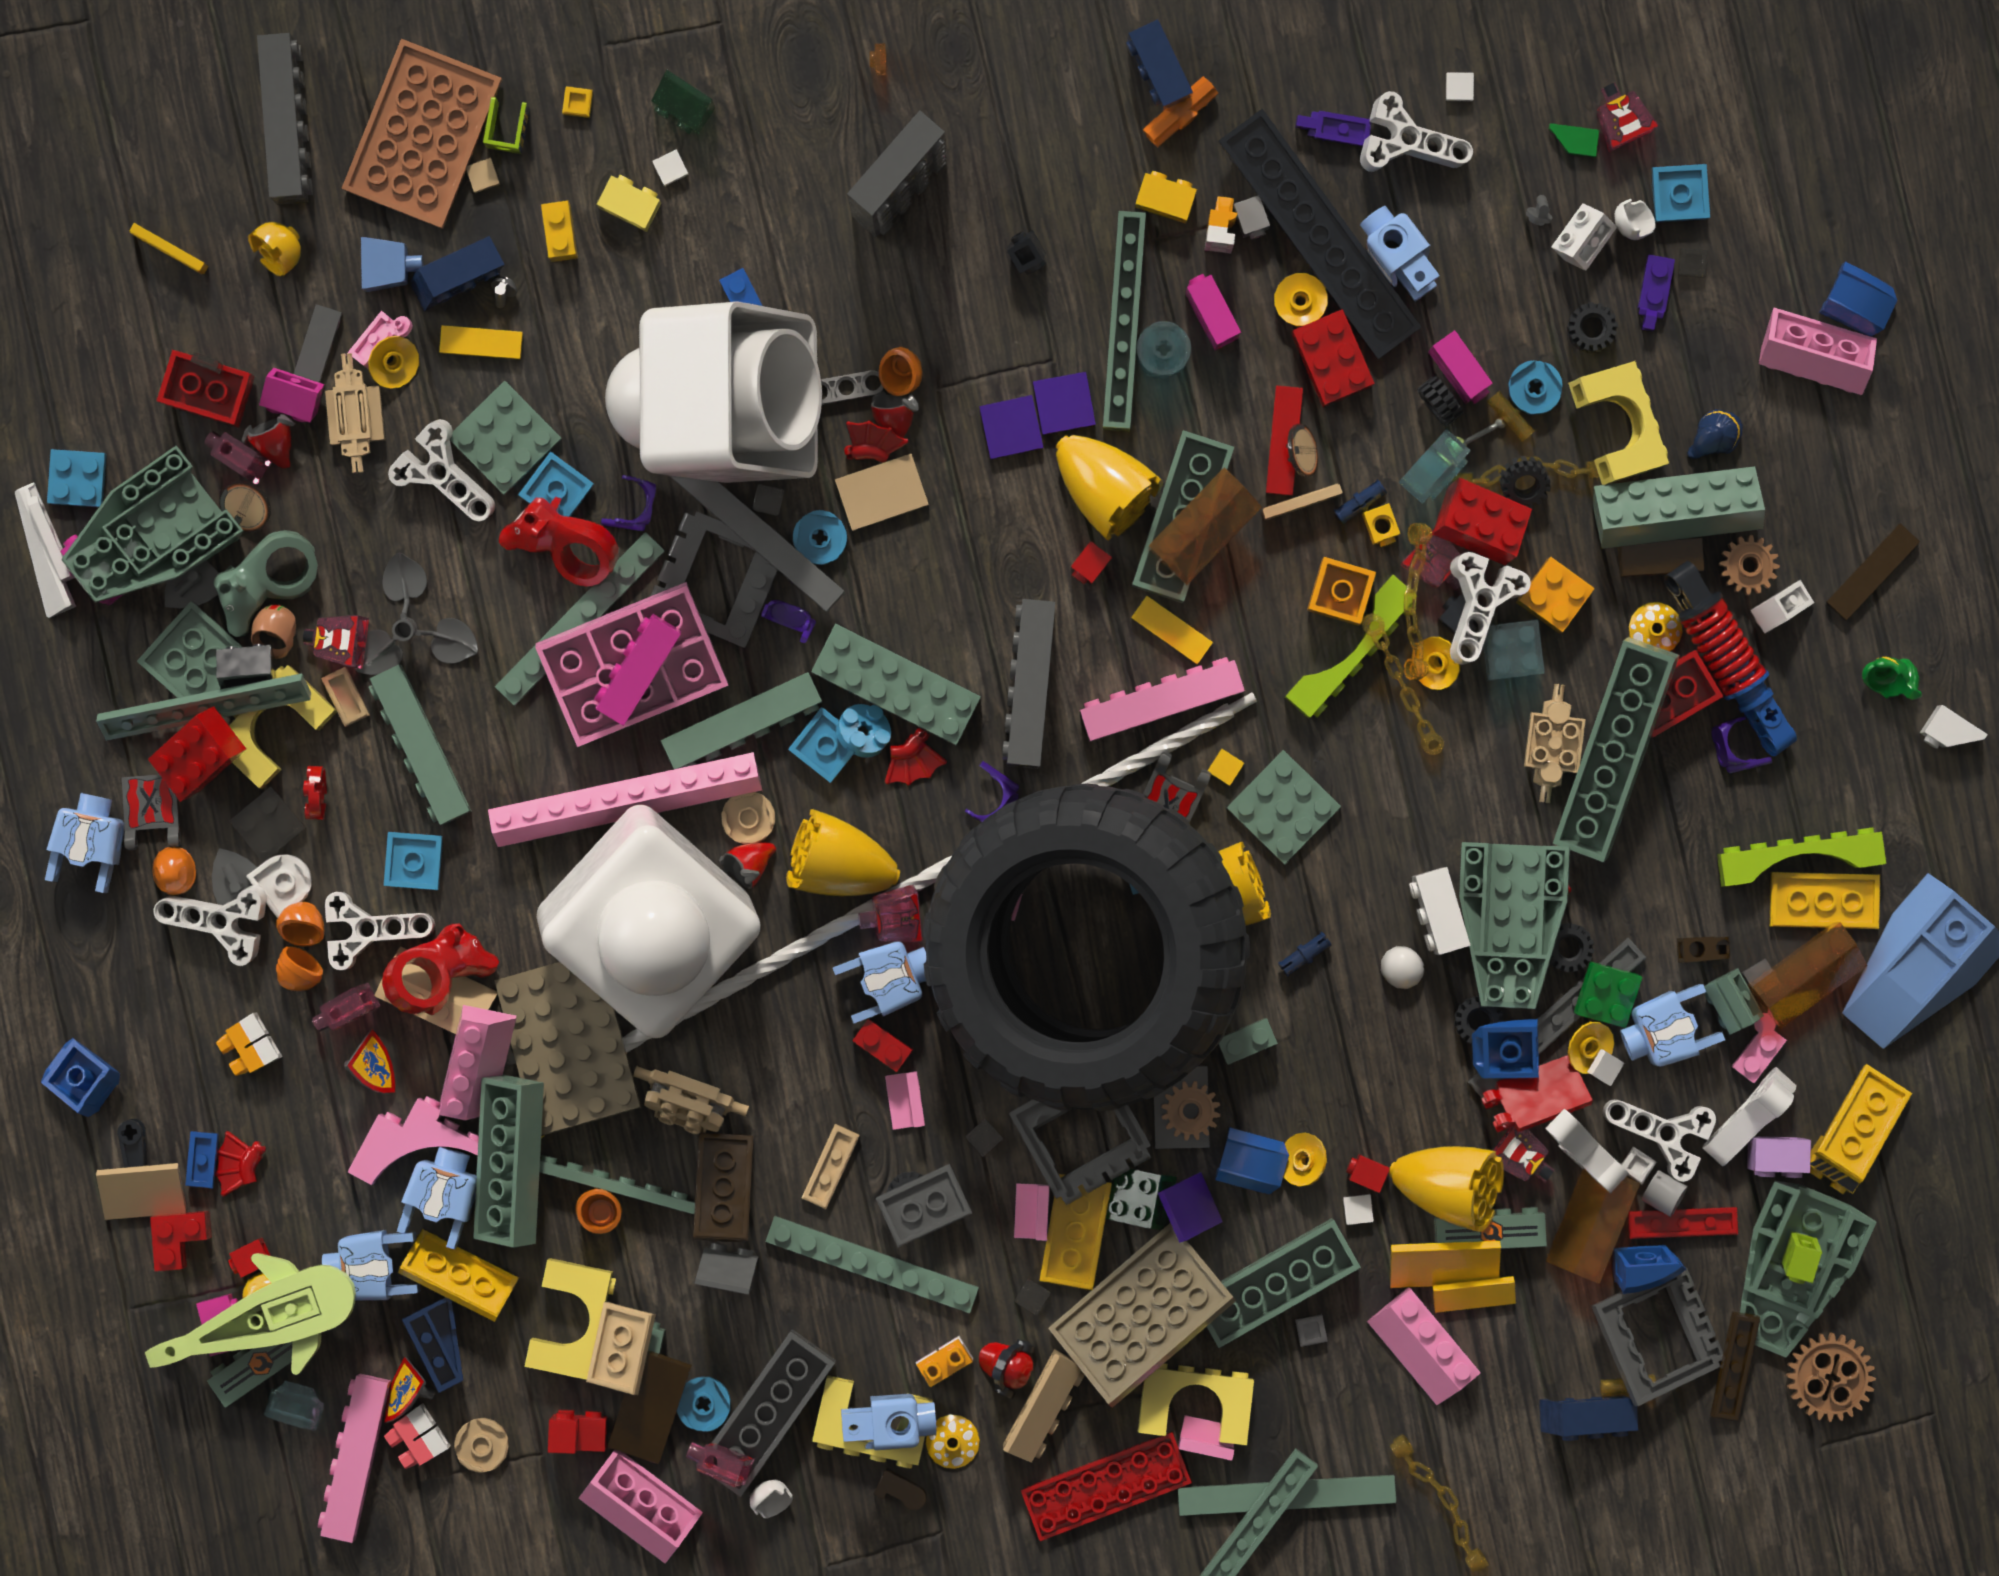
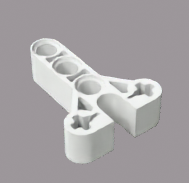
(1400, 122)
(441, 453)
(1472, 585)
(230, 935)
(357, 941)
(1764, 1105)
(1680, 1125)
(1586, 1151)

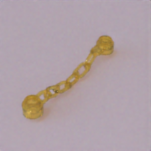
(1590, 468)
(1418, 535)
(1429, 736)
(1475, 1558)

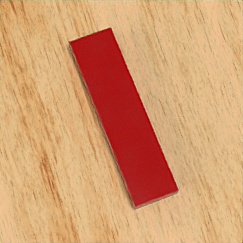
(1285, 415)
(1683, 1223)

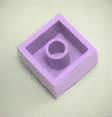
(1779, 1154)

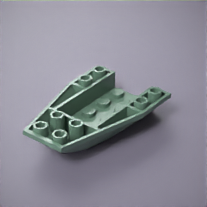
(1512, 917)

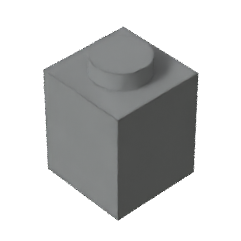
(1251, 217)

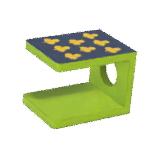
(490, 126)

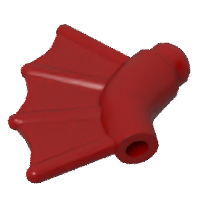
(872, 441)
(913, 759)
(237, 1163)

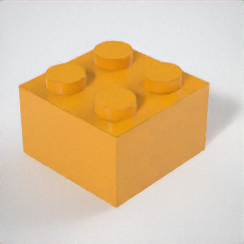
(1341, 591)
(1555, 595)

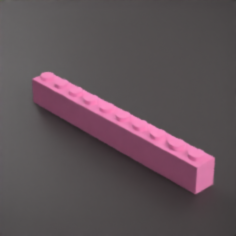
(610, 801)

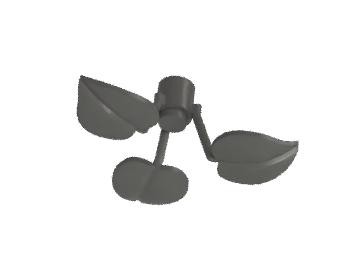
(453, 637)

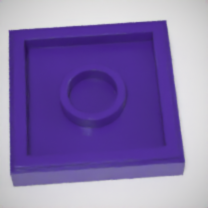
(1064, 403)
(1011, 427)
(1190, 1207)

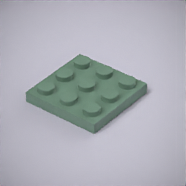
(504, 437)
(186, 653)
(1283, 807)

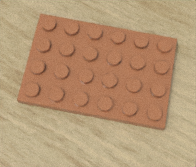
(421, 134)

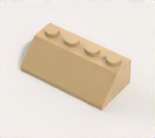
(463, 992)
(1043, 1406)

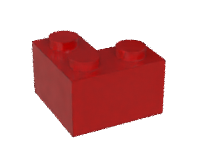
(172, 1232)
(577, 1432)

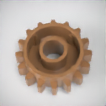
(1734, 565)
(1200, 1121)

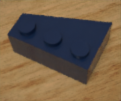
(1158, 65)
(456, 273)
(436, 1342)
(1588, 1417)

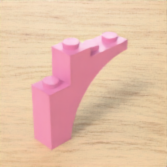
(391, 1140)

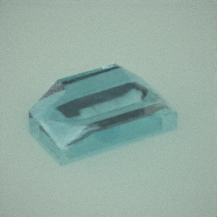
(295, 1406)

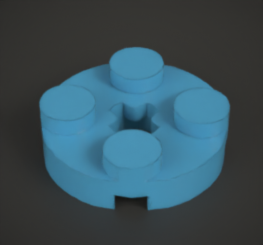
(1531, 402)
(811, 524)
(873, 720)
(699, 1418)

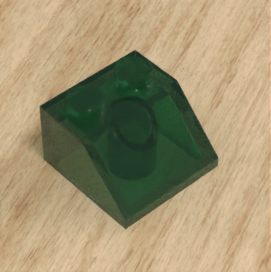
(682, 103)

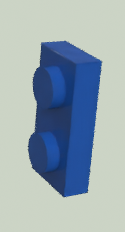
(739, 288)
(202, 1159)

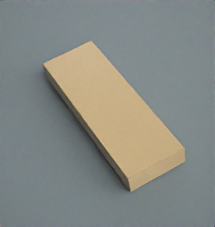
(1301, 502)
(830, 1166)

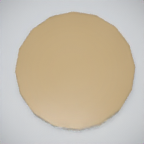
(748, 818)
(481, 1445)

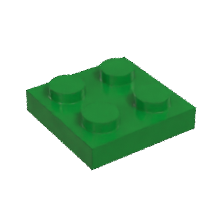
(1608, 994)

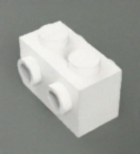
(1584, 236)

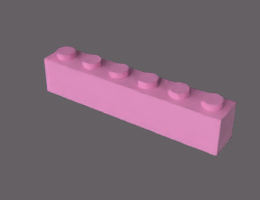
(1162, 700)
(355, 1457)

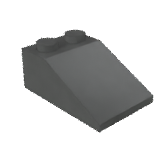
(727, 1268)

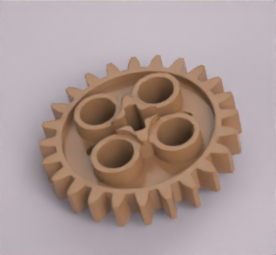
(1806, 1370)

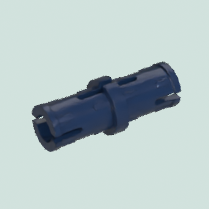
(1360, 501)
(1304, 954)

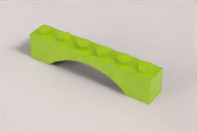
(1314, 689)
(1857, 850)

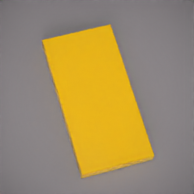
(1824, 899)
(1863, 1123)
(1075, 1239)
(1443, 1263)
(458, 1275)

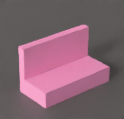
(905, 1100)
(1031, 1211)
(1203, 1438)

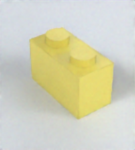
(629, 203)

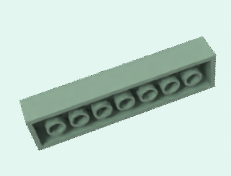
(1616, 749)

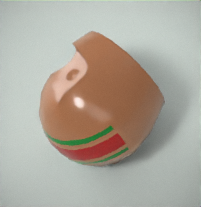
(275, 622)

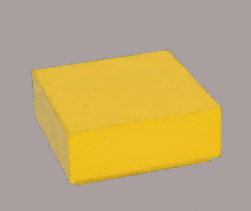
(577, 102)
(1225, 767)

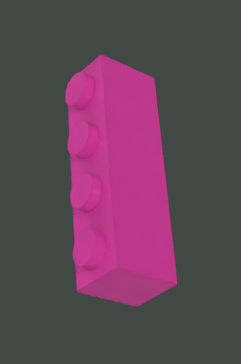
(637, 670)

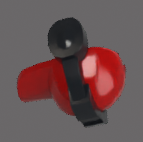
(1007, 1365)

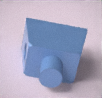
(386, 264)

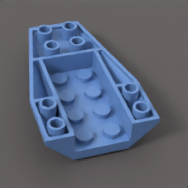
(1922, 962)

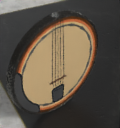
(1302, 450)
(246, 505)

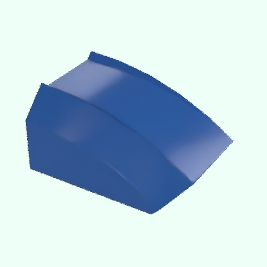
(1859, 301)
(1507, 1049)
(80, 1078)
(1252, 1161)
(1644, 1267)

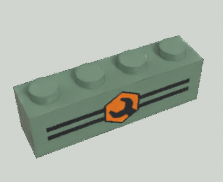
(1509, 1228)
(248, 1371)

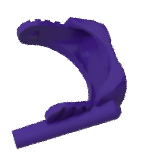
(640, 522)
(790, 617)
(1724, 754)
(1008, 786)

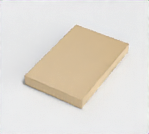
(881, 492)
(141, 1191)
(621, 1348)

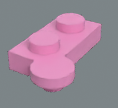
(378, 330)
(1759, 1050)

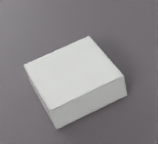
(1459, 86)
(670, 167)
(1605, 1067)
(1638, 1165)
(1358, 1209)

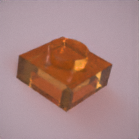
(878, 59)

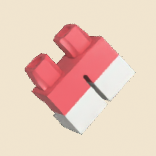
(420, 1449)

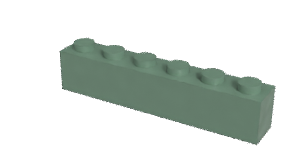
(743, 721)
(420, 745)

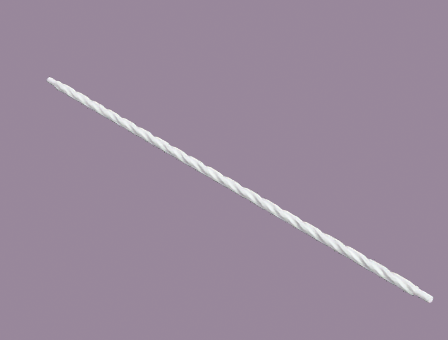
(929, 875)

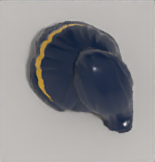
(1716, 434)

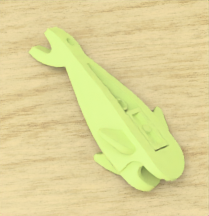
(287, 1310)

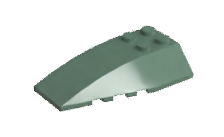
(1783, 1305)

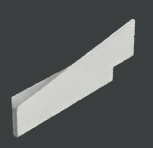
(45, 552)

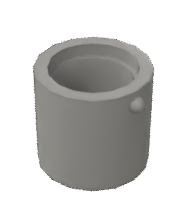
(1664, 1193)

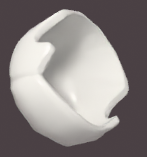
(1634, 219)
(1402, 967)
(770, 1498)

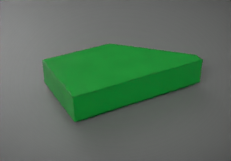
(1576, 140)

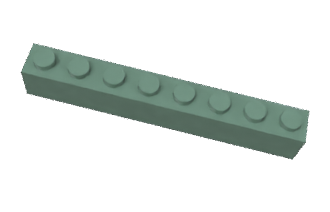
(1124, 321)

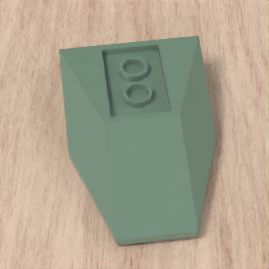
(149, 531)

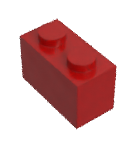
(882, 1045)

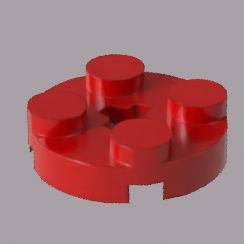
(315, 789)

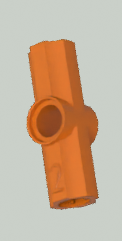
(1180, 114)

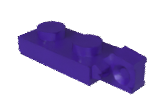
(1335, 127)
(1655, 289)

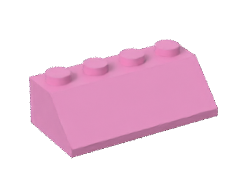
(1818, 351)
(477, 1053)
(1423, 1346)
(640, 1505)

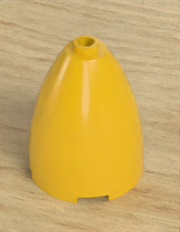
(1106, 483)
(838, 859)
(1247, 879)
(1452, 1183)

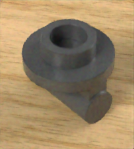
(1539, 214)
(503, 288)

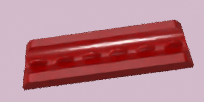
(1105, 1486)

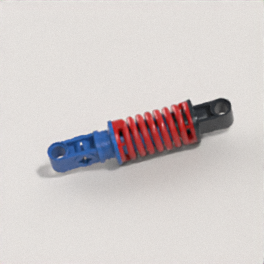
(1729, 656)

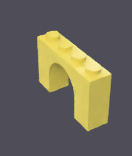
(1624, 387)
(253, 760)
(593, 1288)
(1233, 1392)
(829, 1426)

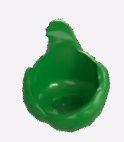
(1892, 677)

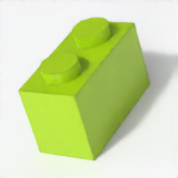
(1801, 1257)

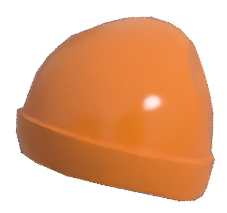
(900, 371)
(174, 870)
(301, 924)
(298, 969)
(598, 1211)

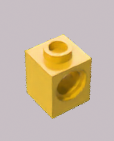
(1383, 512)

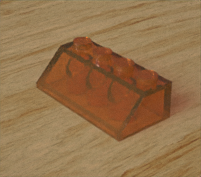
(1205, 526)
(1808, 974)
(1591, 1227)

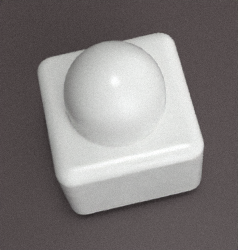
(721, 393)
(647, 921)

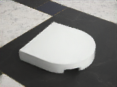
(284, 881)

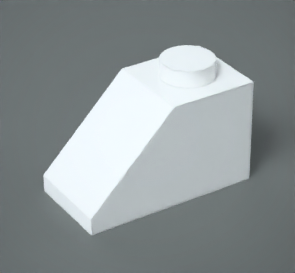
(1782, 606)
(1949, 729)

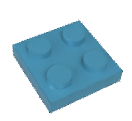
(1680, 193)
(76, 478)
(559, 480)
(820, 746)
(413, 860)

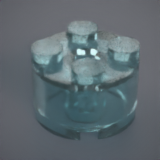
(1152, 361)

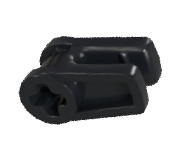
(133, 1149)

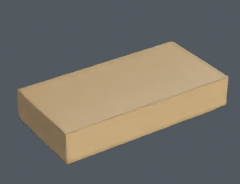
(345, 696)

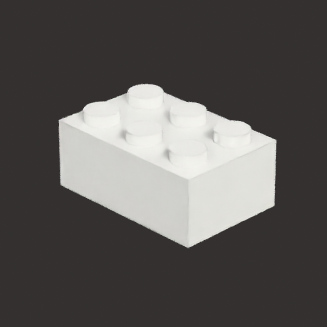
(1439, 911)

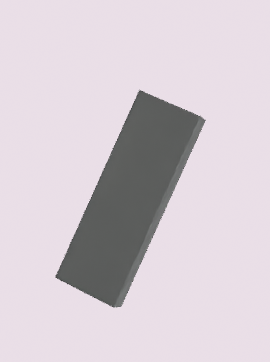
(318, 343)

